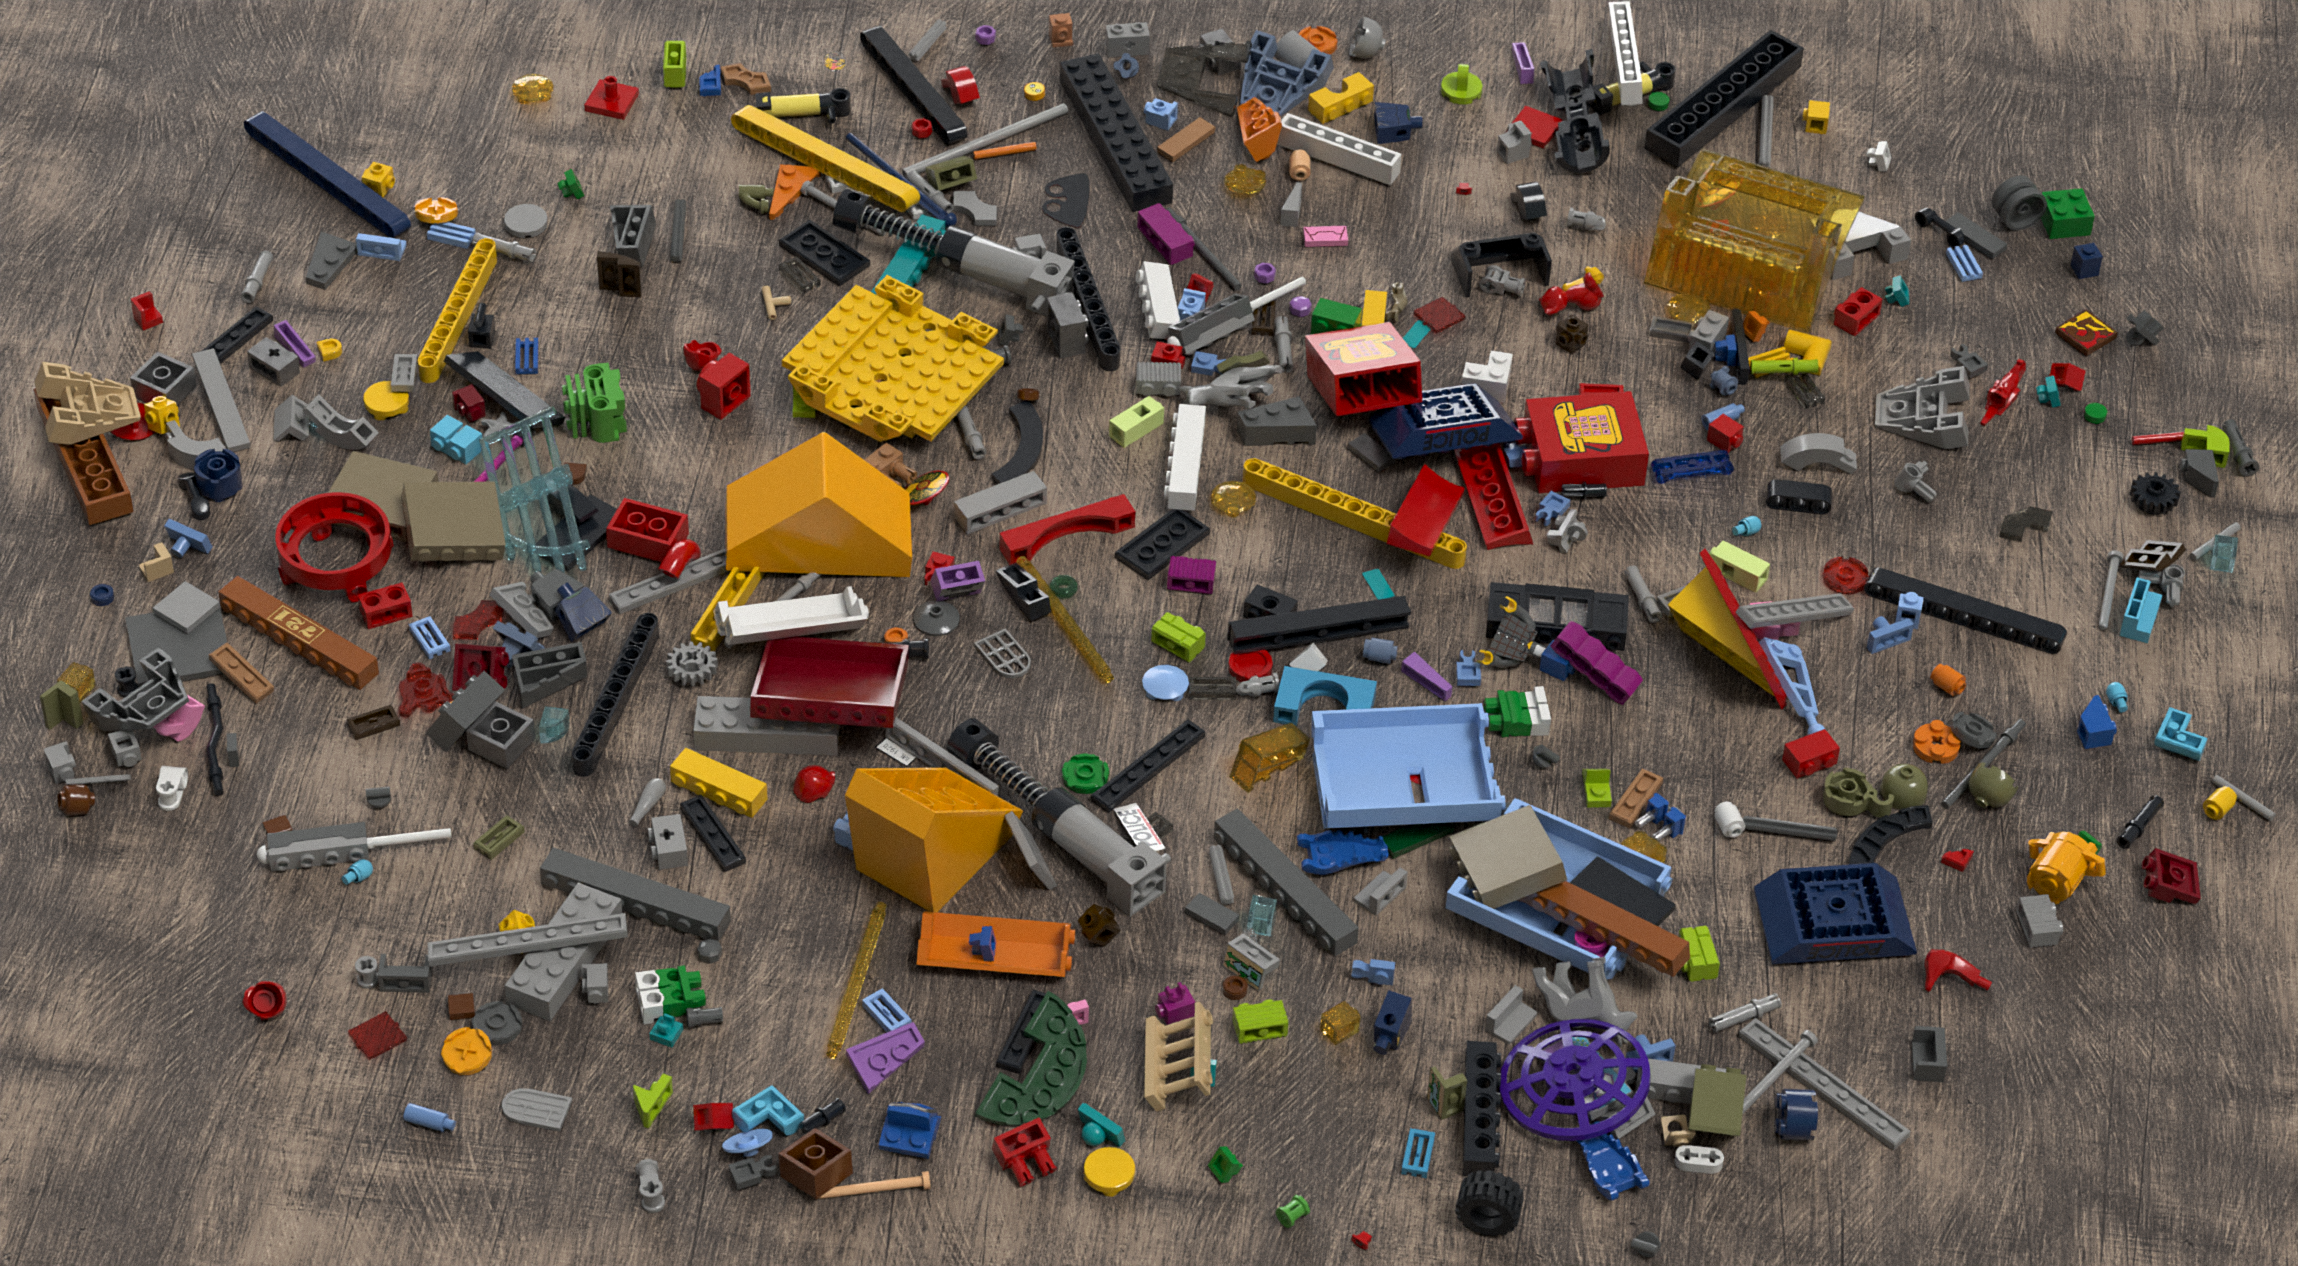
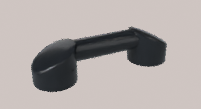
(1926, 216)
(199, 505)

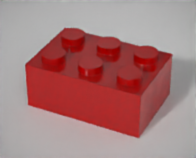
(646, 529)

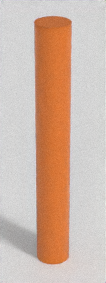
(1004, 150)

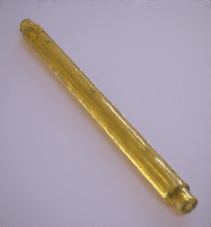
(1069, 624)
(856, 980)

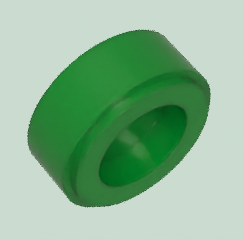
(1658, 101)
(2095, 413)

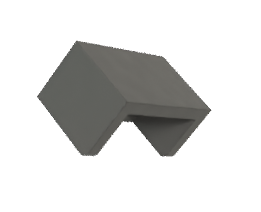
(404, 977)
(1929, 1054)

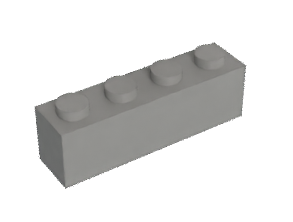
(1000, 502)
(1670, 1080)

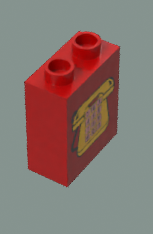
(1363, 368)
(1583, 441)

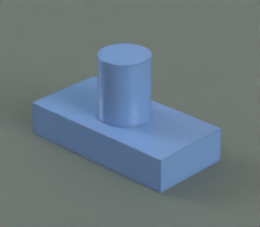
(186, 538)
(1888, 635)
(1660, 1051)

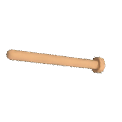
(877, 1186)

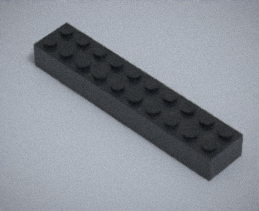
(1723, 98)
(1116, 132)

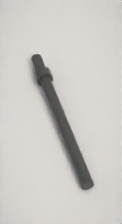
(1215, 262)
(2007, 738)

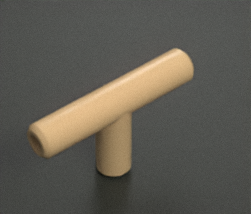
(770, 302)

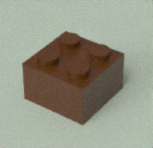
(815, 1163)

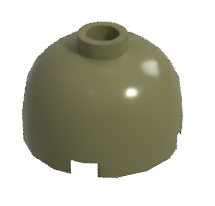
(1906, 784)
(1991, 786)

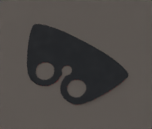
(1076, 191)

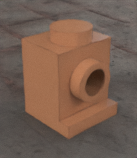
(1060, 30)

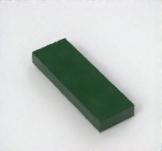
(1415, 836)

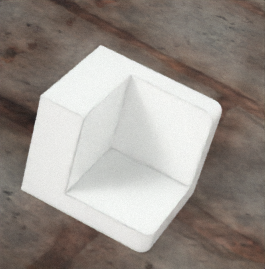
(1309, 659)

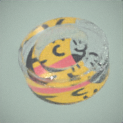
(835, 61)

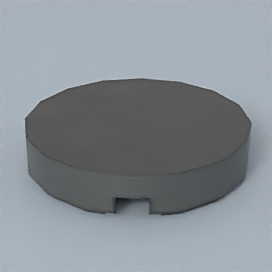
(1973, 730)
(498, 1021)

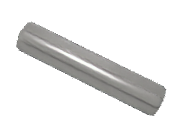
(927, 40)
(1221, 874)

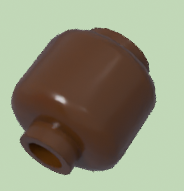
(75, 799)

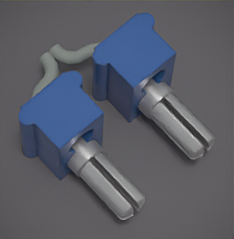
(1657, 811)

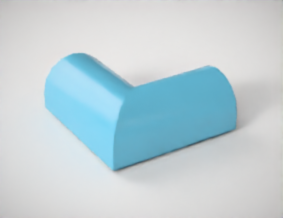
(2175, 738)
(768, 1105)

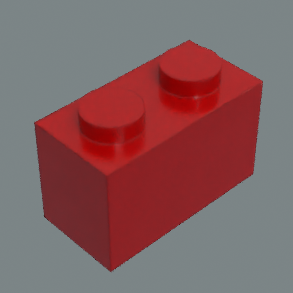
(1811, 753)

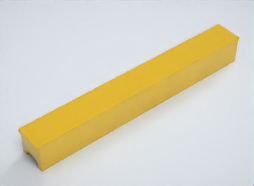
(736, 591)

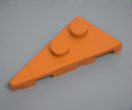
(789, 186)

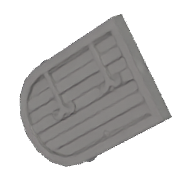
(536, 1108)

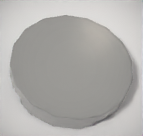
(525, 220)

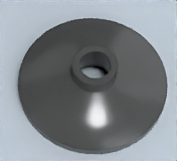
(936, 618)

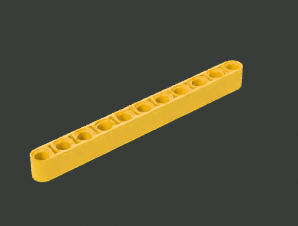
(825, 158)
(1340, 508)

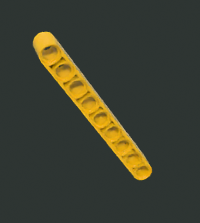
(457, 310)

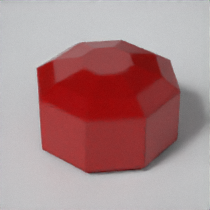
(921, 128)

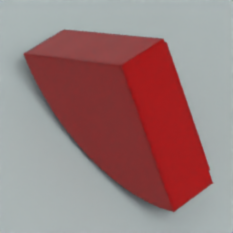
(1957, 859)

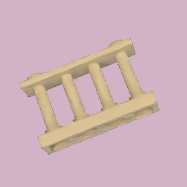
(1157, 1051)

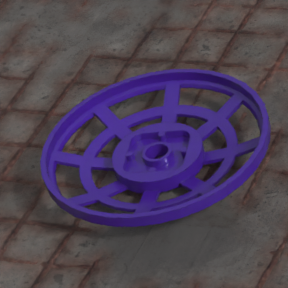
(1575, 1086)

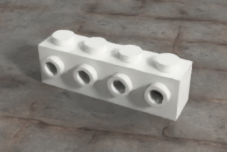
(1157, 299)

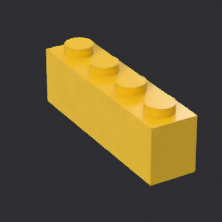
(718, 782)

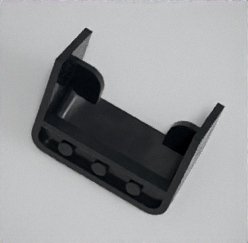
(1500, 250)

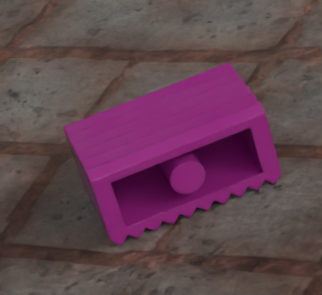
(1191, 574)

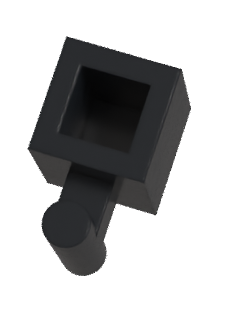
(481, 328)

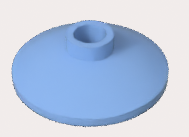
(747, 1142)

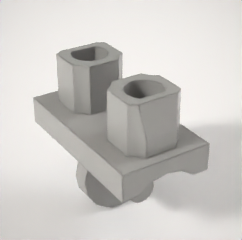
(1567, 531)

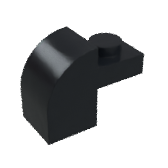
(1530, 200)

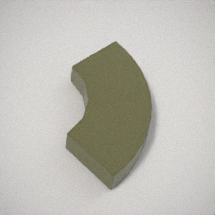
(1253, 360)

